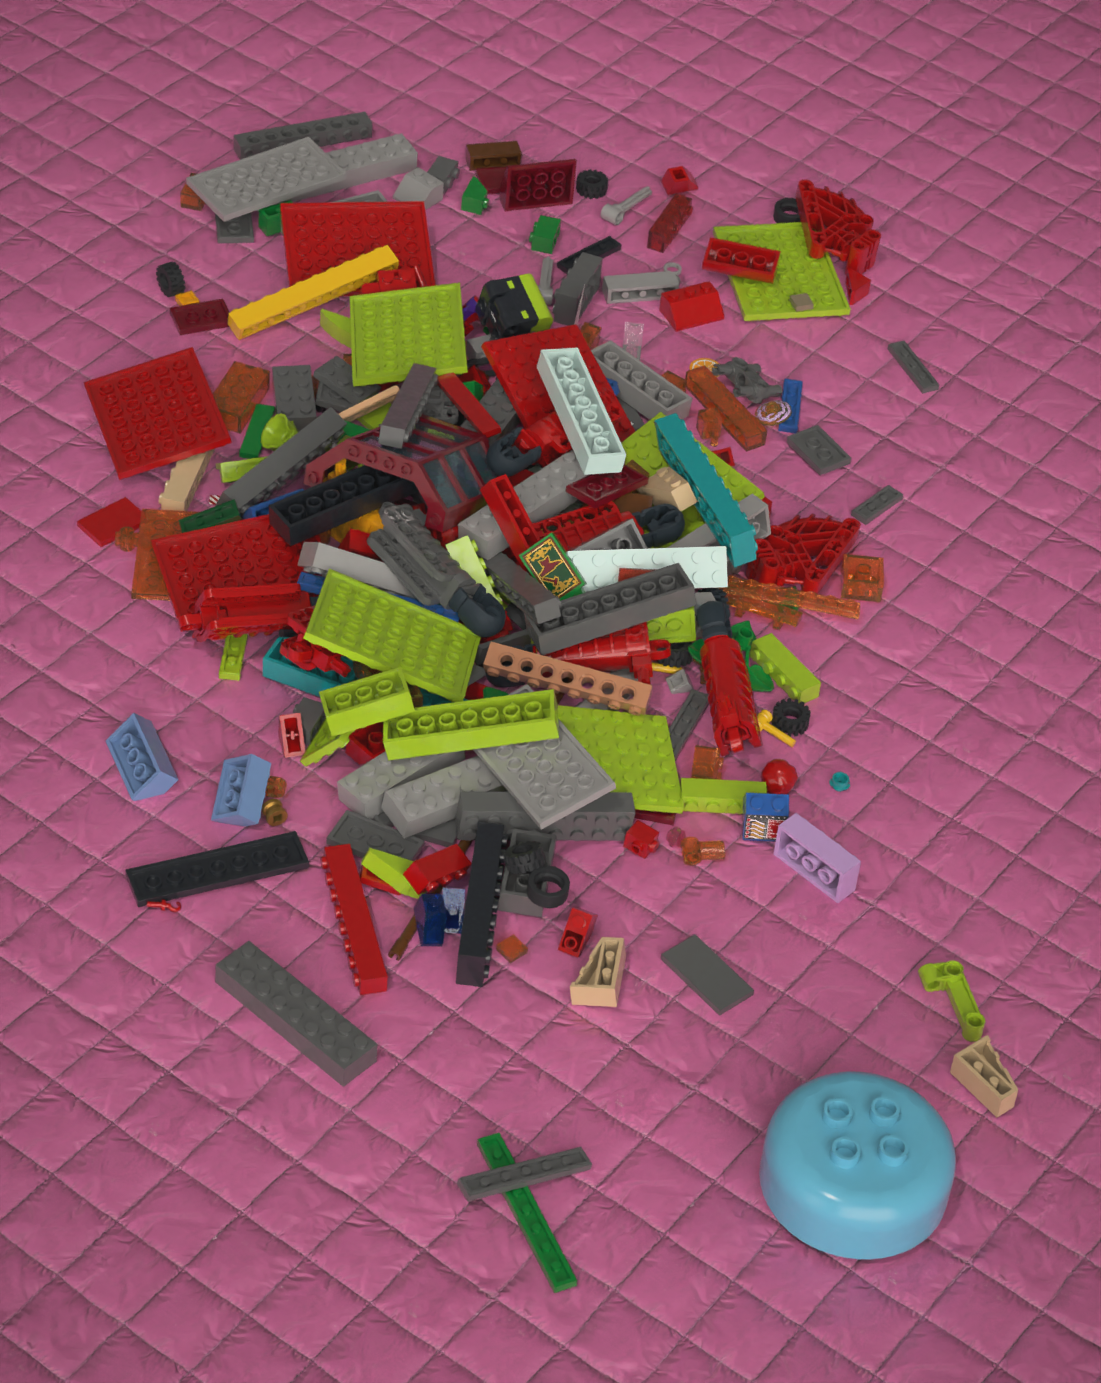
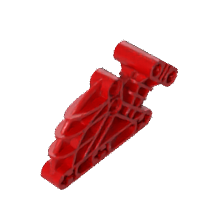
(847, 229)
(791, 544)

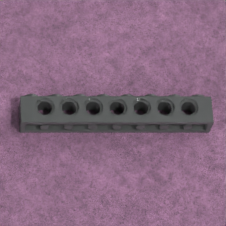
(322, 132)

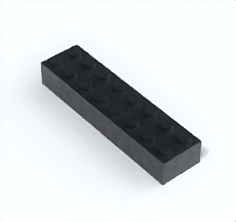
(336, 502)
(481, 905)

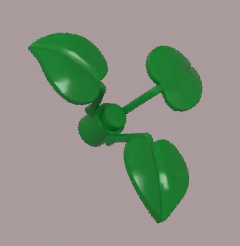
(744, 636)

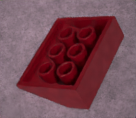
(538, 185)

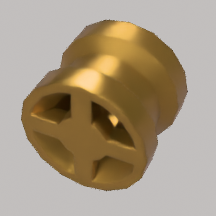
(274, 812)

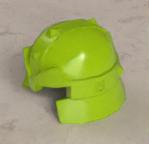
(277, 432)

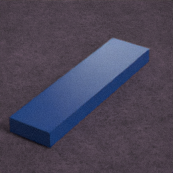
(792, 395)

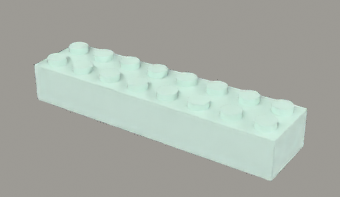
(581, 411)
(703, 565)

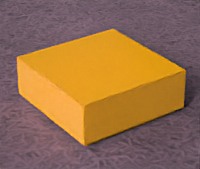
(186, 298)

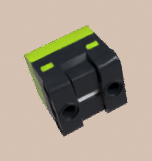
(513, 307)

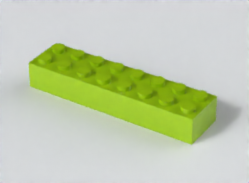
(472, 725)

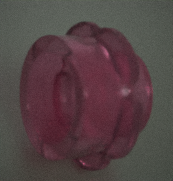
(675, 836)

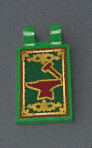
(553, 568)

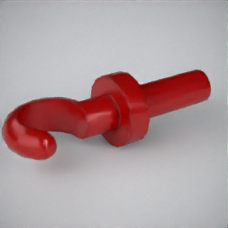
(162, 905)

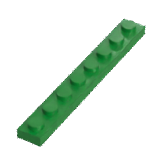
(530, 1219)

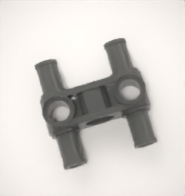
(747, 380)

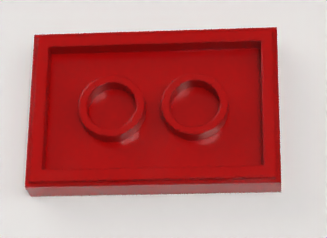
(105, 522)

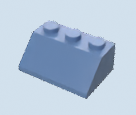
(241, 790)

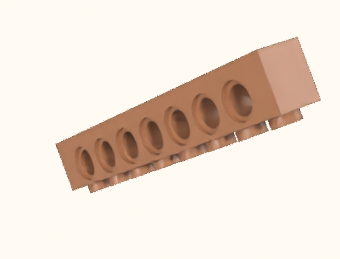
(560, 669)

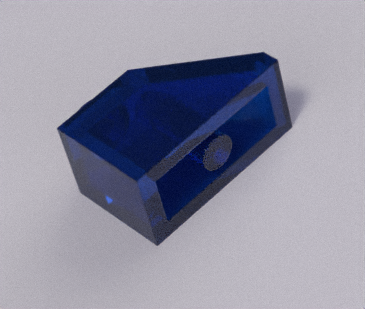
(454, 903)
(430, 919)

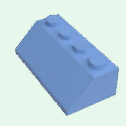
(141, 758)

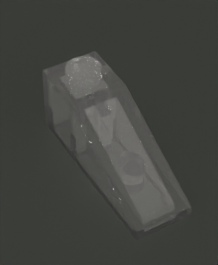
(633, 338)

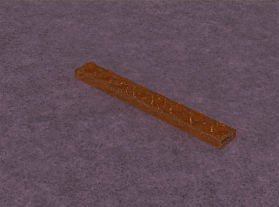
(792, 597)

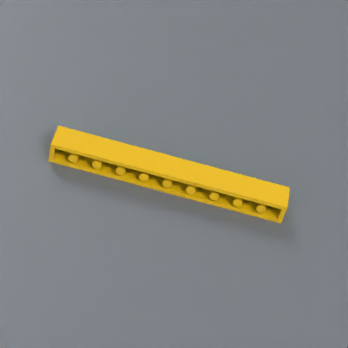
(310, 293)

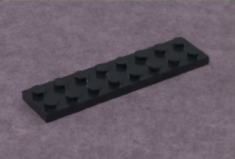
(217, 868)

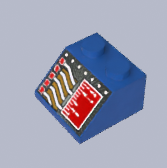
(763, 815)

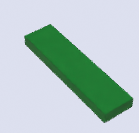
(252, 444)

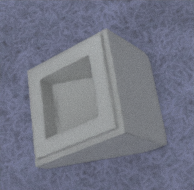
(679, 682)

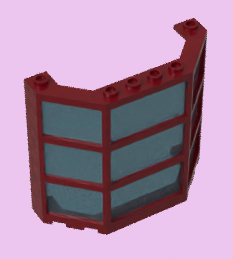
(439, 458)

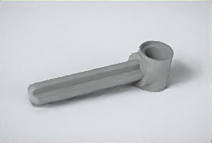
(615, 212)
(545, 280)

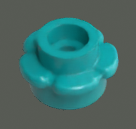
(840, 781)

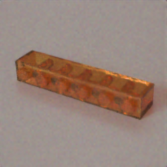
(734, 415)

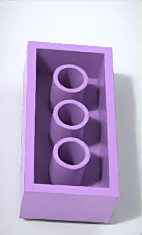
(817, 857)

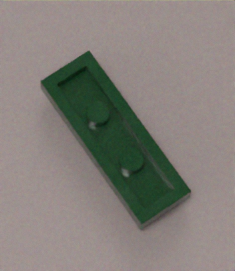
(214, 516)

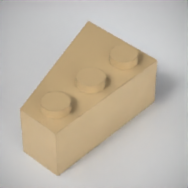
(669, 488)
(602, 976)
(985, 1077)

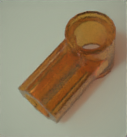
(695, 851)

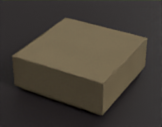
(801, 302)

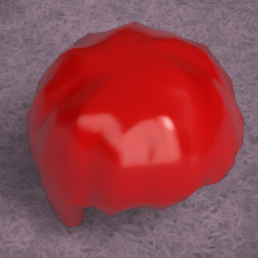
(779, 776)

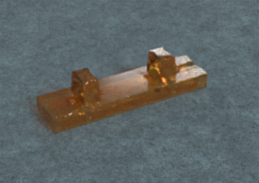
(770, 610)

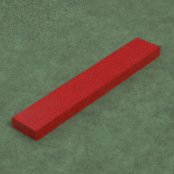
(468, 405)

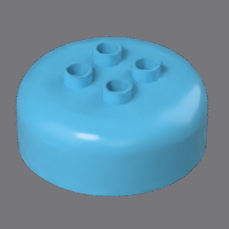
(857, 1165)

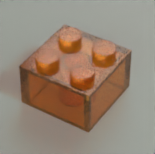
(862, 578)

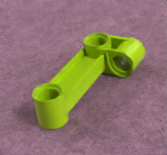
(950, 978)

